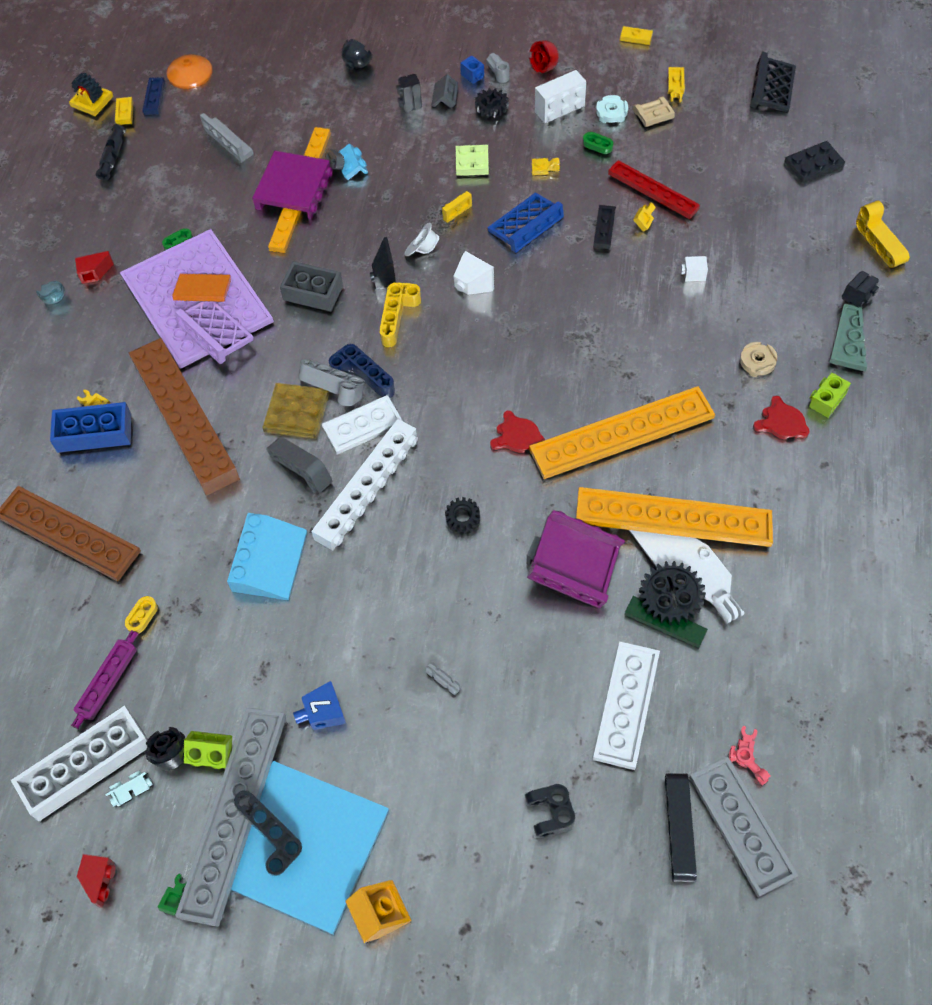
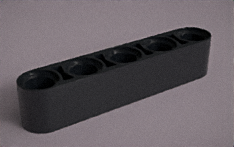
(680, 827)

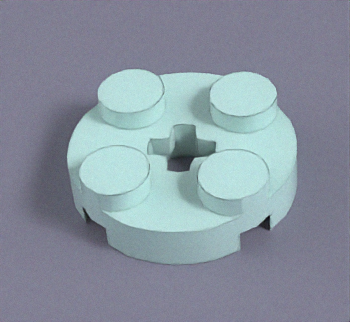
(606, 114)

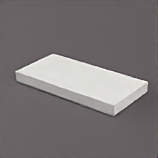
(361, 424)

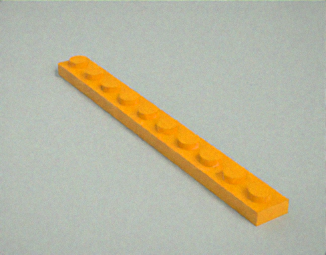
(289, 217)

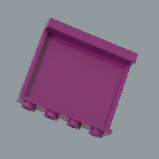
(293, 182)
(575, 558)

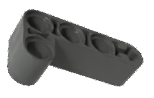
(301, 463)

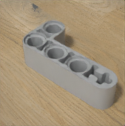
(345, 385)

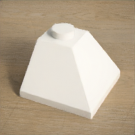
(473, 275)

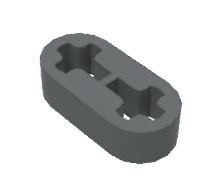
(336, 159)

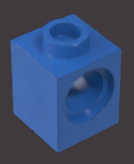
(472, 69)

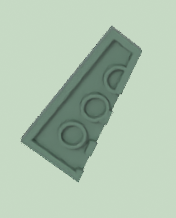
(849, 340)

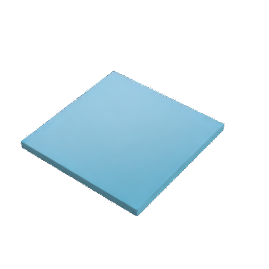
(335, 839)

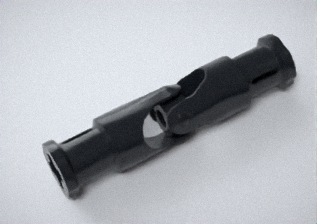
(110, 152)

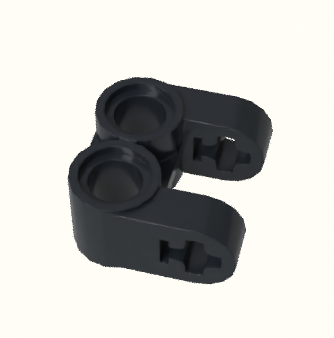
(564, 807)

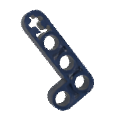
(354, 359)

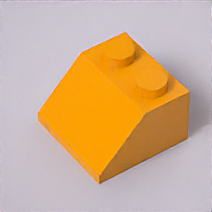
(377, 910)

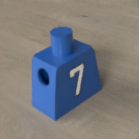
(321, 708)

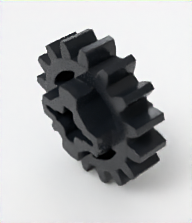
(491, 102)

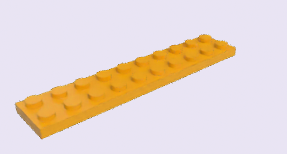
(621, 432)
(675, 516)

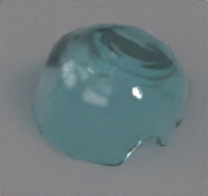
(51, 292)

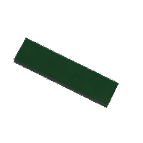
(687, 632)

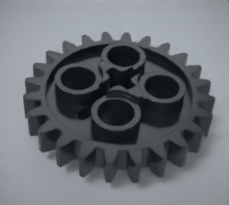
(653, 595)

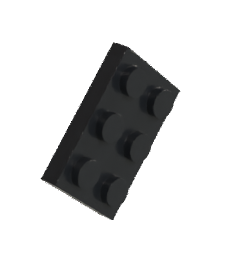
(814, 161)

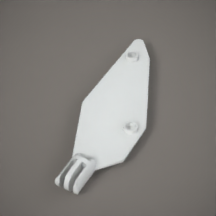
(701, 559)

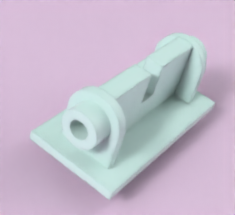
(121, 792)

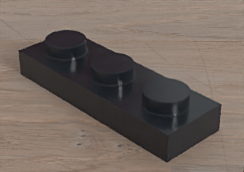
(604, 227)

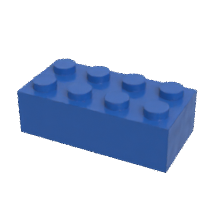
(91, 427)

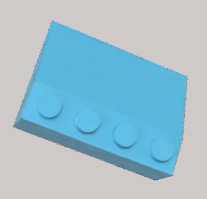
(266, 557)

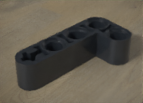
(264, 828)

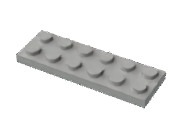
(743, 827)

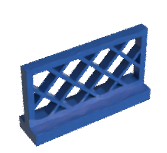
(532, 227)

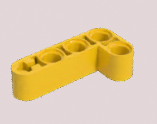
(880, 236)
(396, 297)

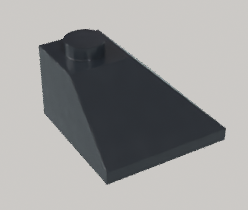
(383, 266)

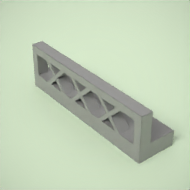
(226, 138)

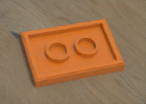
(202, 287)

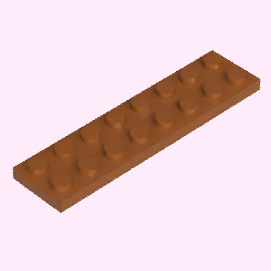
(68, 533)

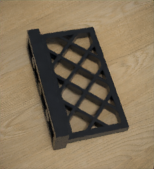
(761, 80)

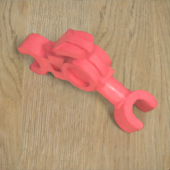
(745, 758)

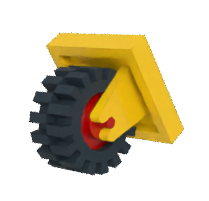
(89, 96)

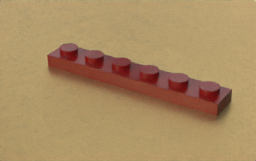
(654, 189)

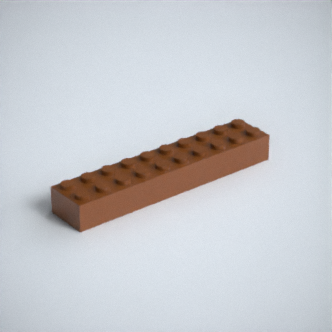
(184, 417)

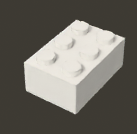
(560, 96)

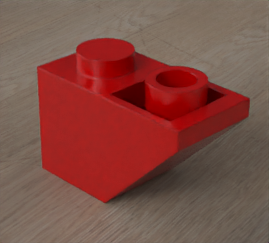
(93, 266)
(95, 876)

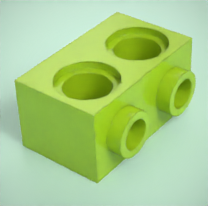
(829, 394)
(208, 745)

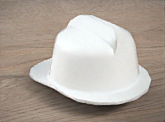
(424, 242)

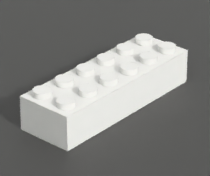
(80, 764)

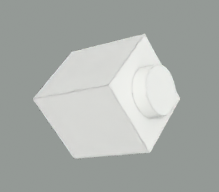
(694, 268)

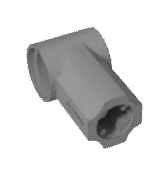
(499, 67)

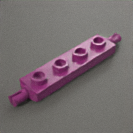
(105, 680)

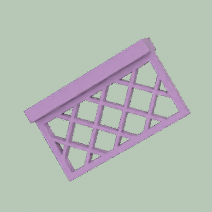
(202, 335)

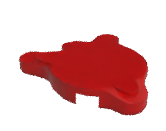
(782, 420)
(516, 434)

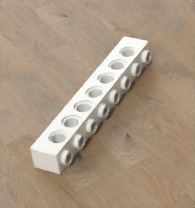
(356, 487)

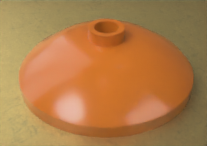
(189, 71)

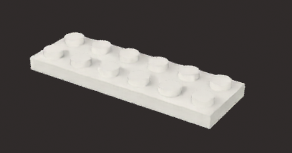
(626, 706)

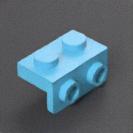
(352, 161)

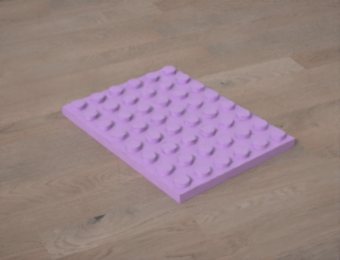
(155, 280)

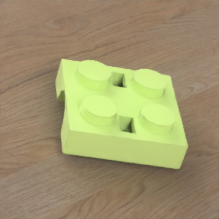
(472, 160)

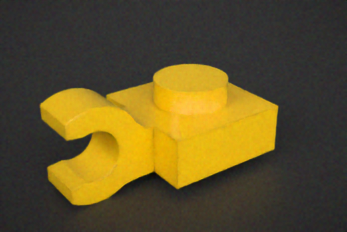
(542, 166)
(643, 216)

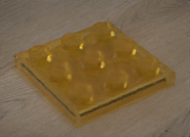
(296, 410)

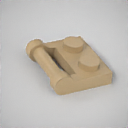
(654, 111)

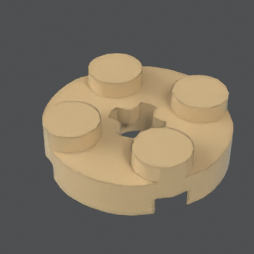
(756, 367)

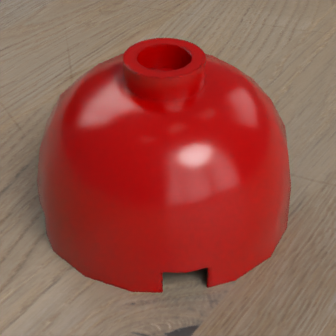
(544, 56)

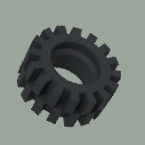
(457, 506)

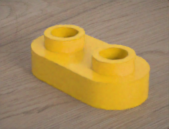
(140, 615)

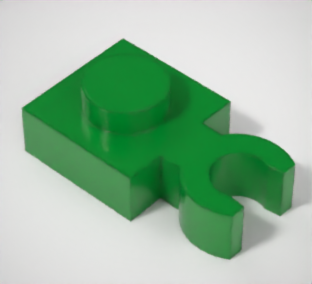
(172, 897)

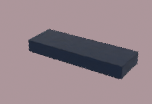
(153, 95)

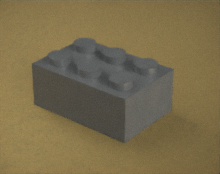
(311, 286)

